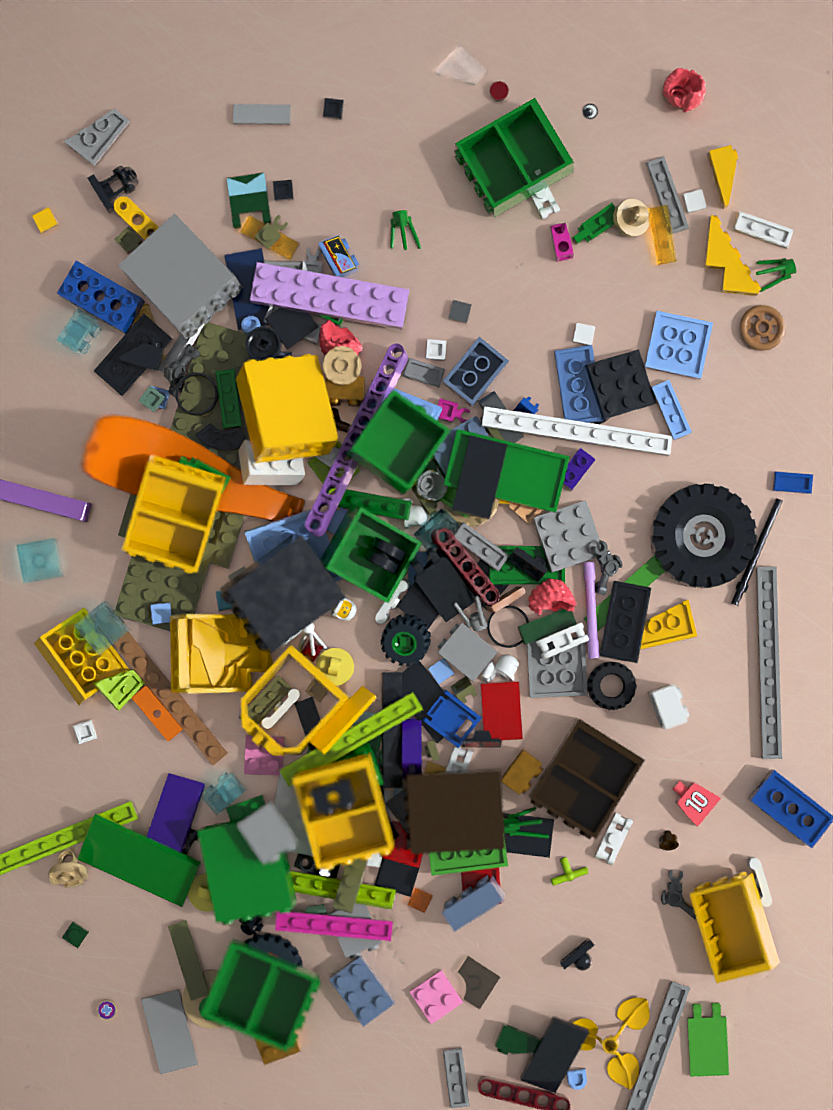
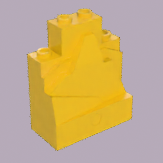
(213, 654)

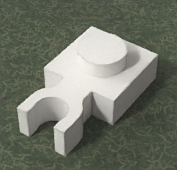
(312, 265)

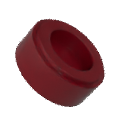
(499, 91)

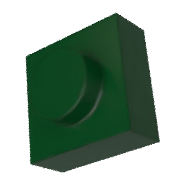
(75, 934)

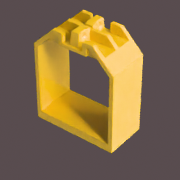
(261, 737)

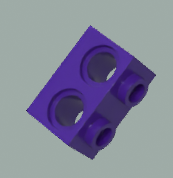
(577, 468)

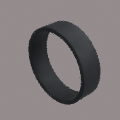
(190, 375)
(488, 628)

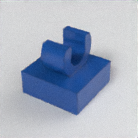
(526, 407)

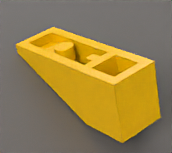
(723, 167)

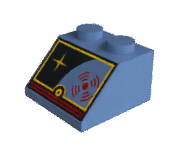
(338, 257)

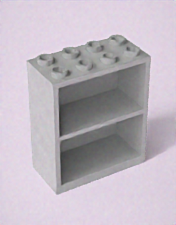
(181, 276)

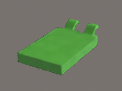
(708, 1043)

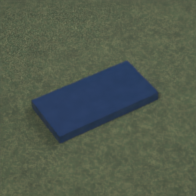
(243, 267)

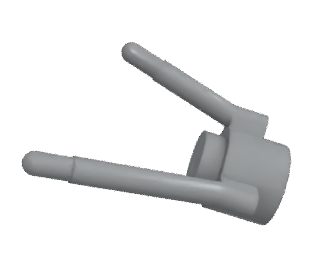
(477, 619)

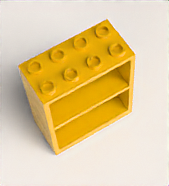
(286, 408)
(173, 514)
(348, 831)

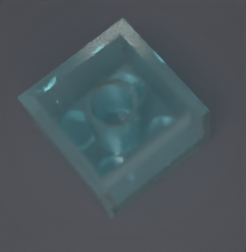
(79, 332)
(40, 560)
(102, 627)

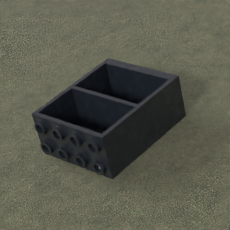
(282, 593)

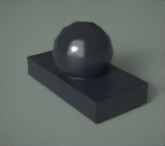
(579, 956)

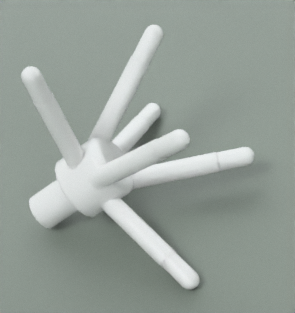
(308, 631)

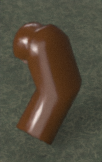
(340, 425)

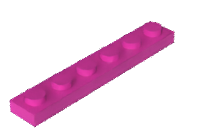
(334, 925)

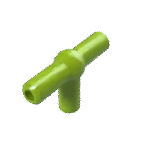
(569, 874)

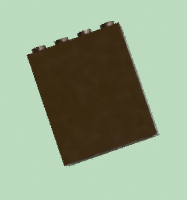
(585, 779)
(454, 811)

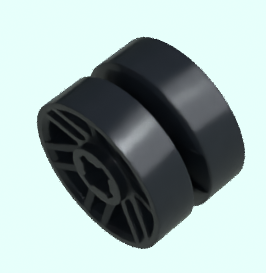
(269, 337)
(384, 555)

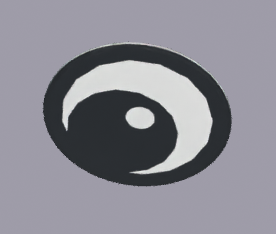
(590, 111)

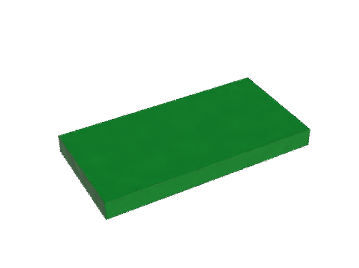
(511, 575)

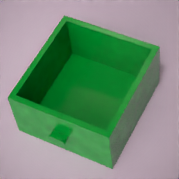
(398, 441)
(350, 544)

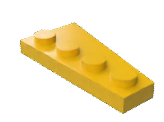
(669, 626)

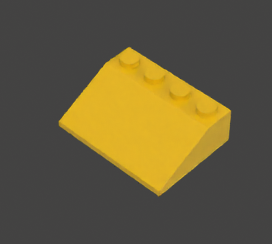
(76, 660)

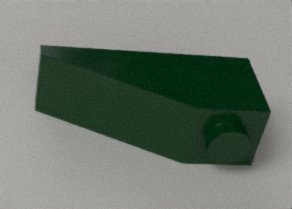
(515, 1041)

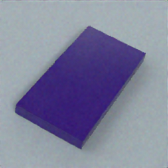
(175, 811)

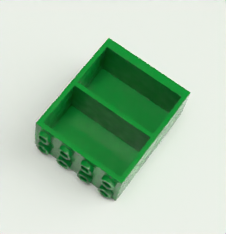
(508, 152)
(239, 879)
(261, 995)

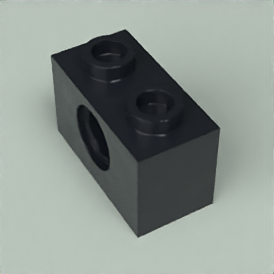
(341, 787)

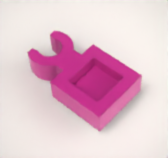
(450, 410)

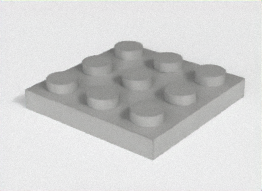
(567, 536)
(559, 674)

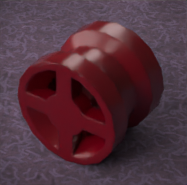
(307, 651)

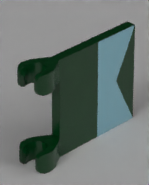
(248, 195)

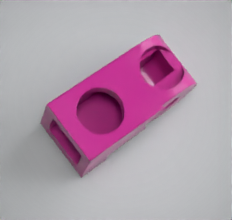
(561, 242)

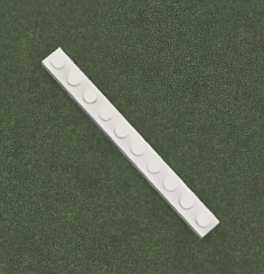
(576, 431)

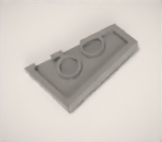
(99, 136)

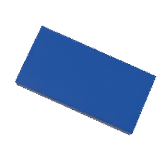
(793, 482)

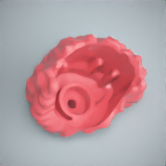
(684, 89)
(334, 336)
(551, 596)

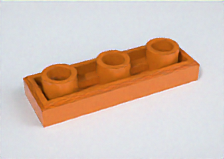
(149, 704)

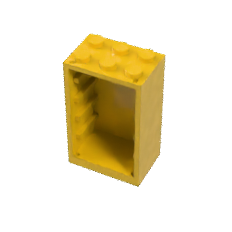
(734, 927)

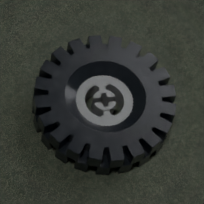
(730, 548)

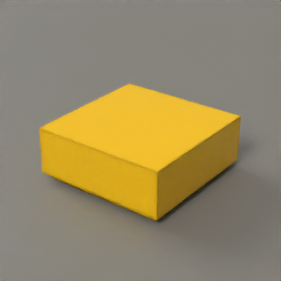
(45, 220)

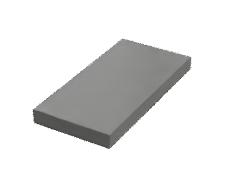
(169, 1031)

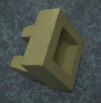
(463, 688)

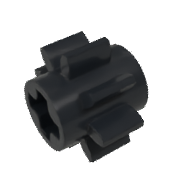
(252, 926)

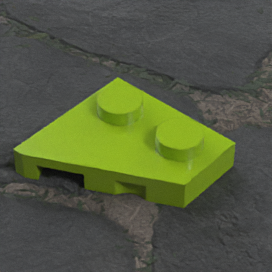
(120, 687)

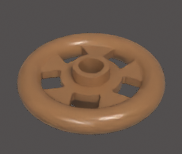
(759, 311)

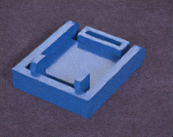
(449, 716)

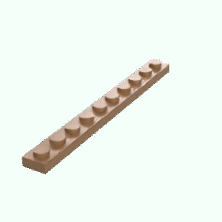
(172, 701)

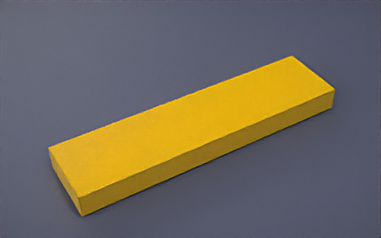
(343, 719)

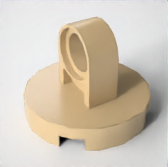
(631, 217)
(342, 365)
(69, 873)

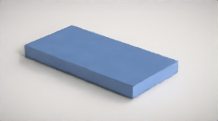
(574, 384)

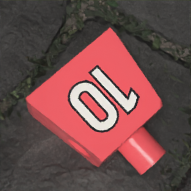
(695, 801)

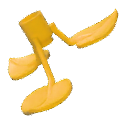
(623, 1068)

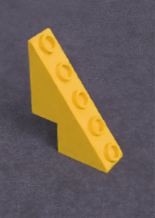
(722, 256)

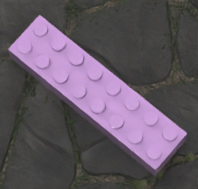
(329, 296)

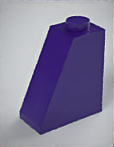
(411, 746)

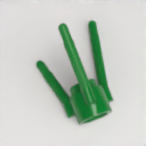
(400, 220)
(784, 267)
(512, 824)

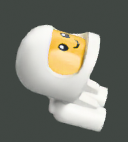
(344, 610)

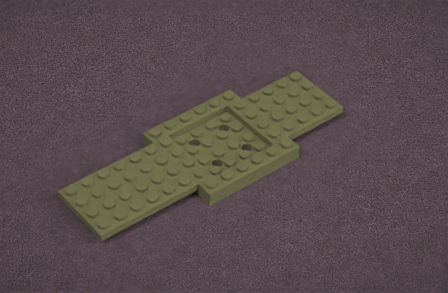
(153, 582)

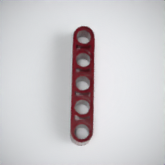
(473, 569)
(516, 1088)

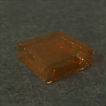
(420, 900)

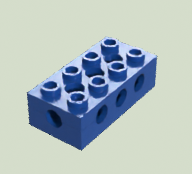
(104, 309)
(820, 818)

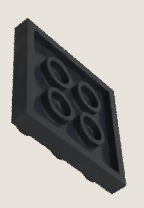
(620, 384)

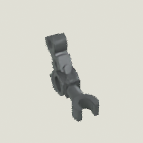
(177, 368)
(608, 566)
(675, 895)

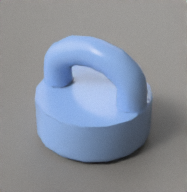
(250, 323)

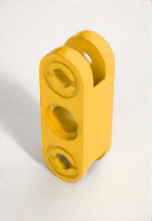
(130, 213)

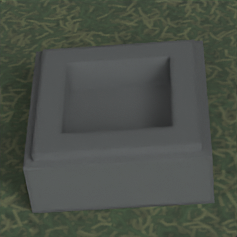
(459, 311)

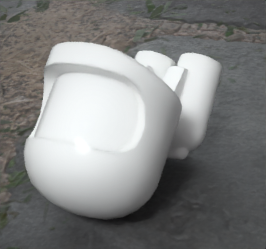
(417, 517)
(504, 668)

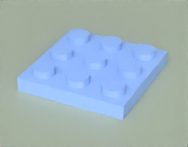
(678, 344)

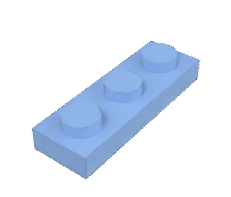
(671, 409)

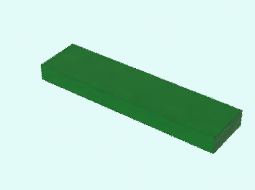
(377, 504)

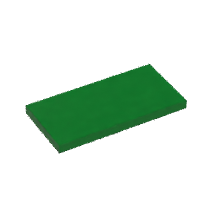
(527, 475)
(138, 860)

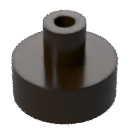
(668, 841)

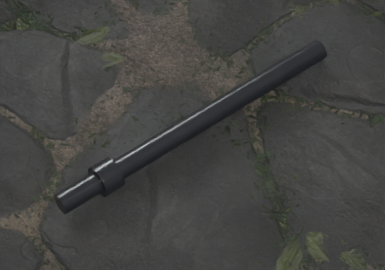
(742, 585)

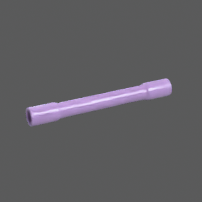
(589, 578)

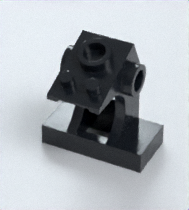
(127, 177)

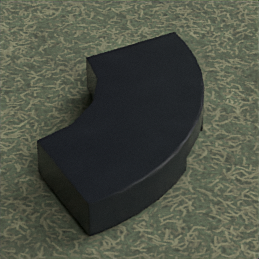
(221, 439)

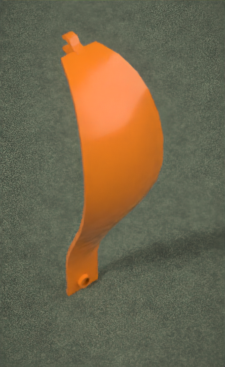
(121, 450)

